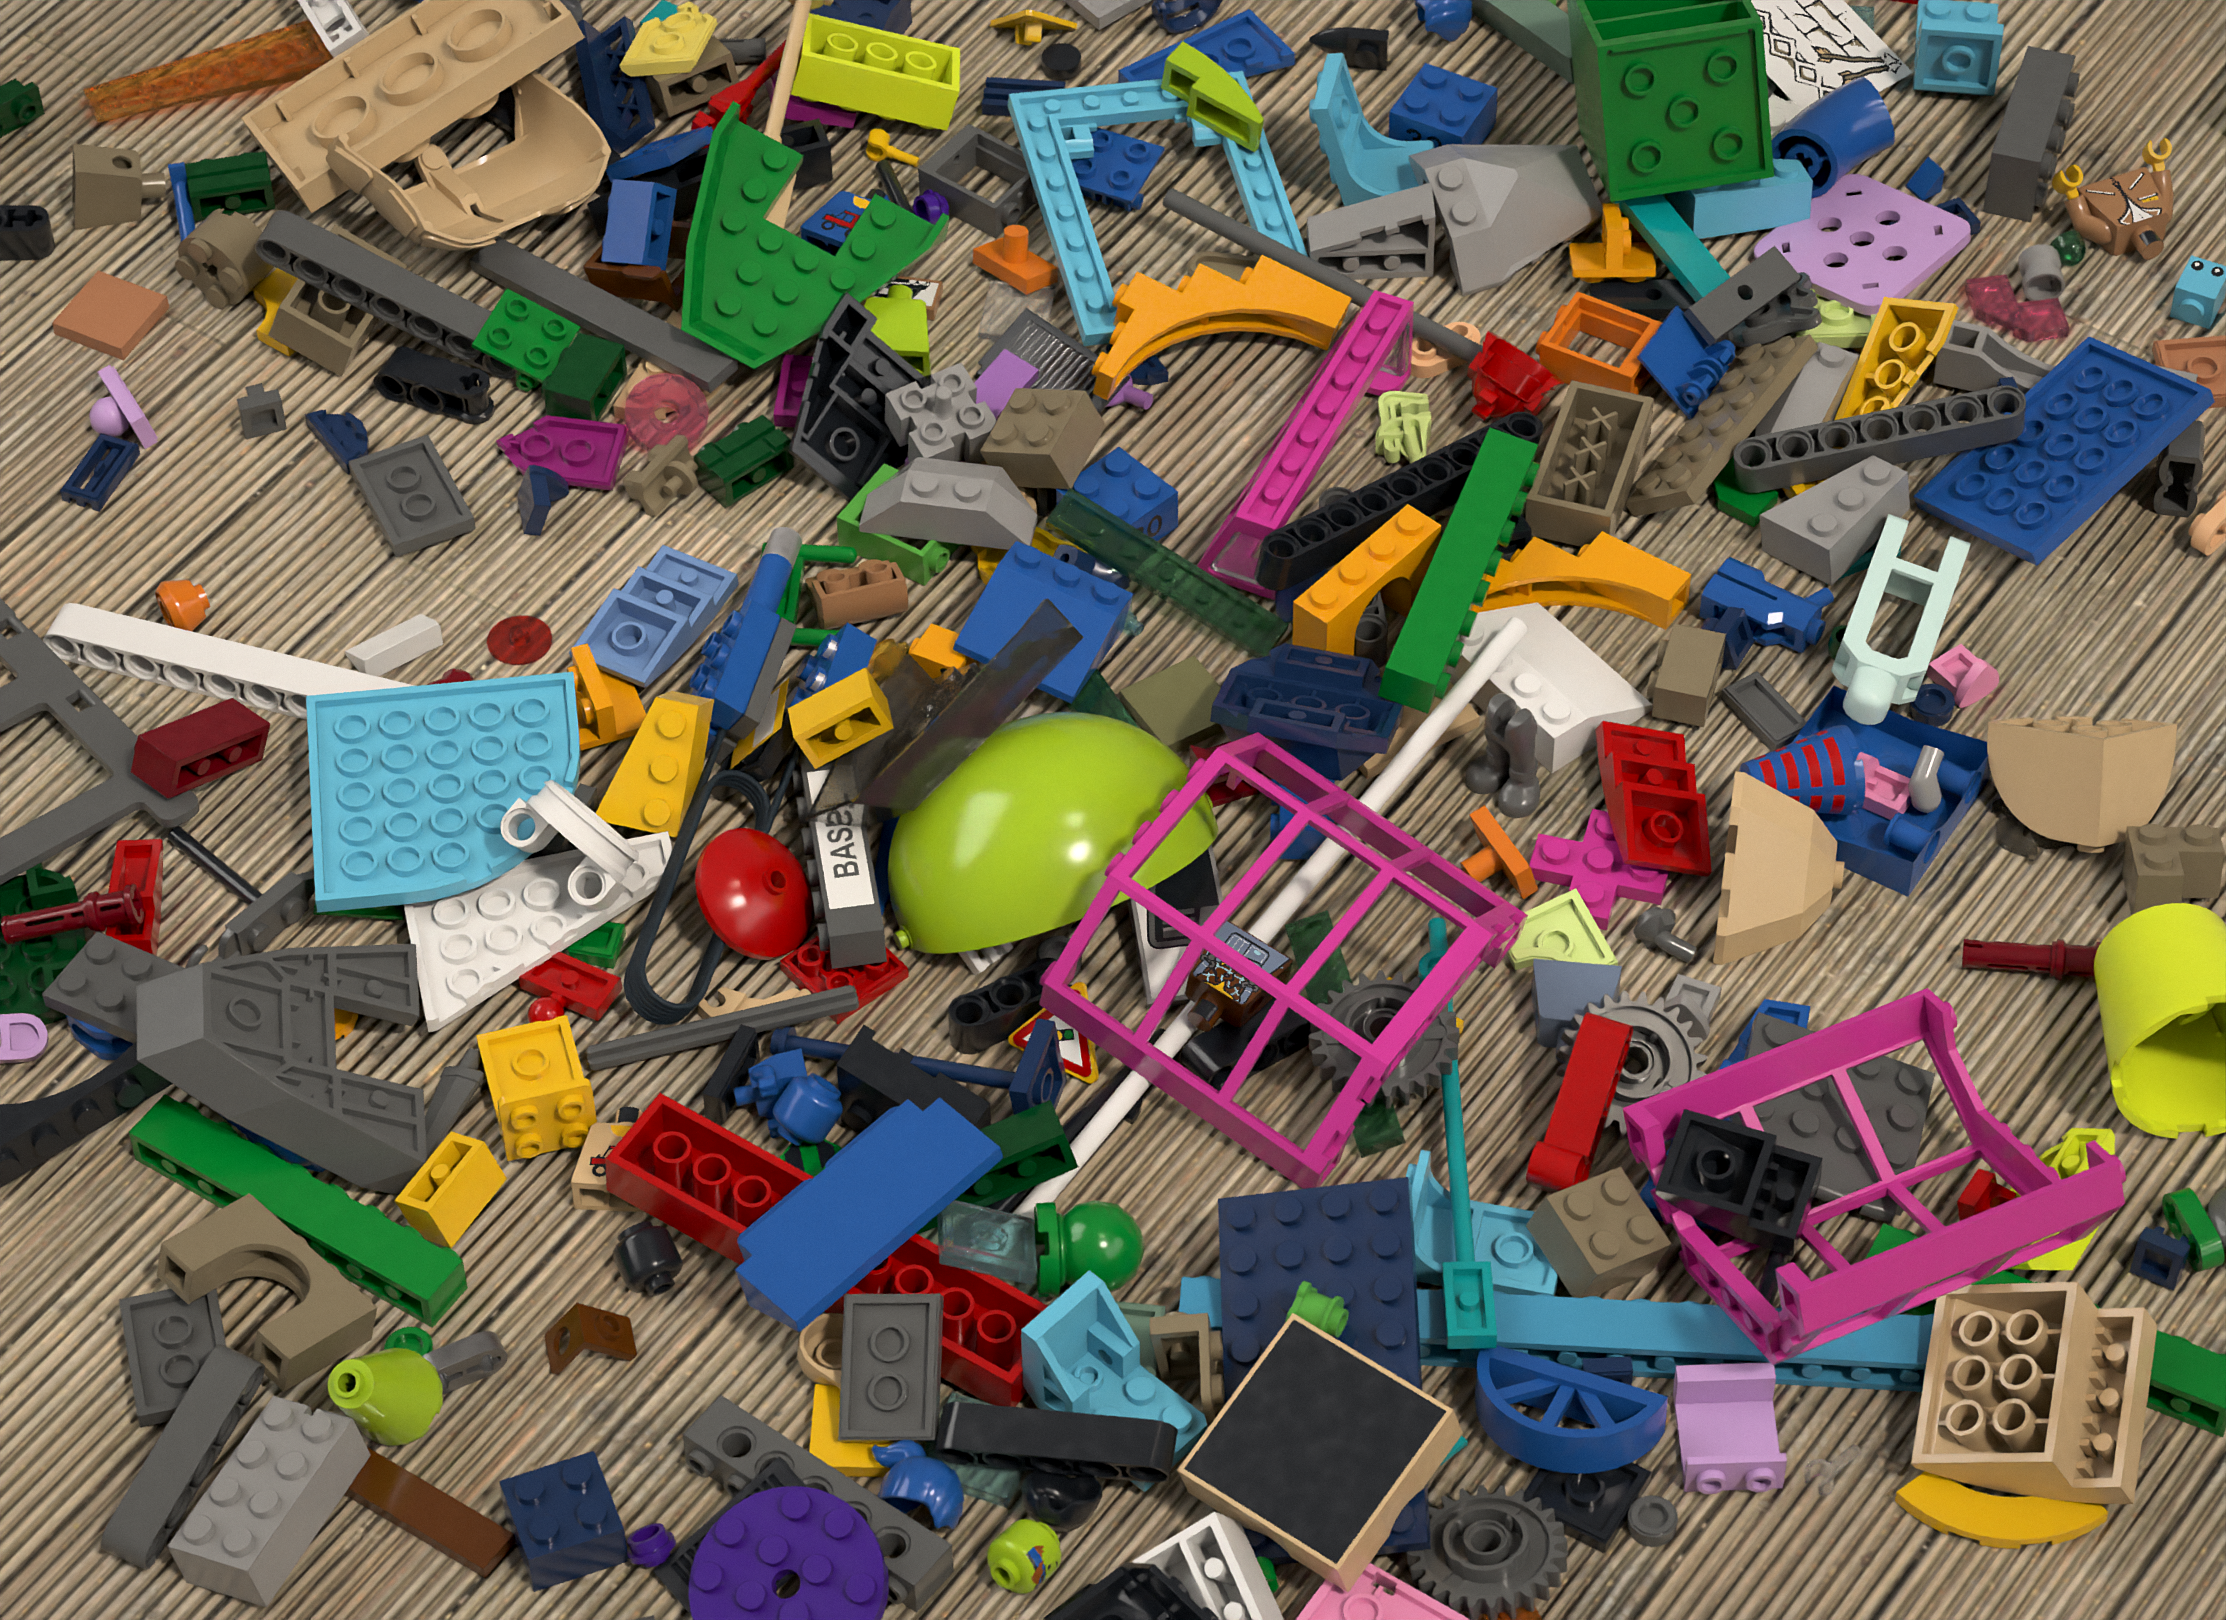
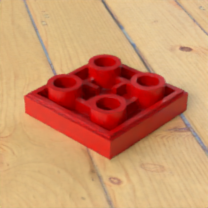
(813, 971)

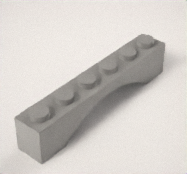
(1977, 359)

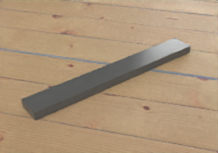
(604, 314)

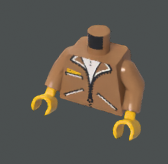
(2123, 210)

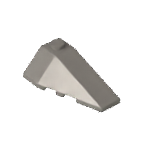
(1813, 393)

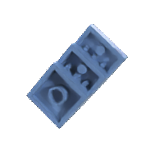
(656, 615)

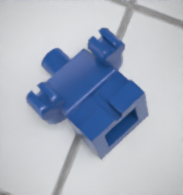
(769, 1082)

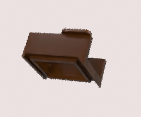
(643, 281)

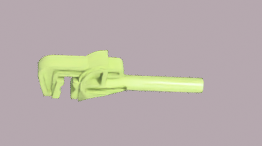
(1405, 433)

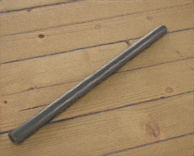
(1264, 245)

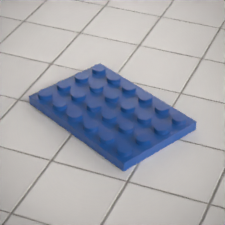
(2081, 442)

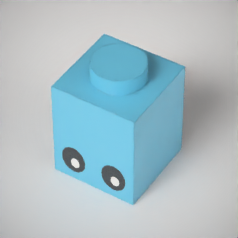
(2199, 292)

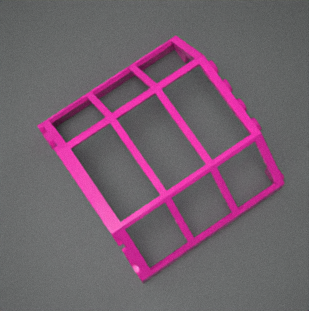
(1483, 938)
(1896, 1277)

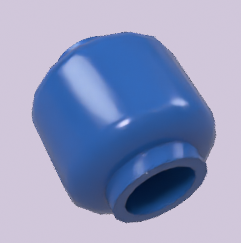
(807, 1109)

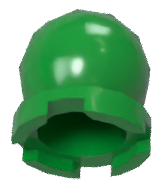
(1086, 1238)

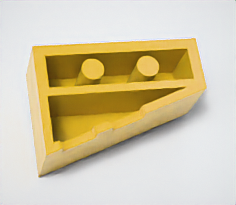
(661, 766)

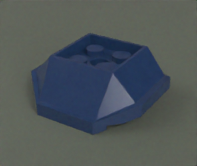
(1312, 706)

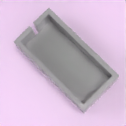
(269, 1501)

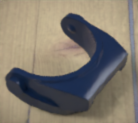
(1200, 15)

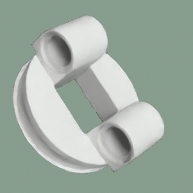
(605, 849)

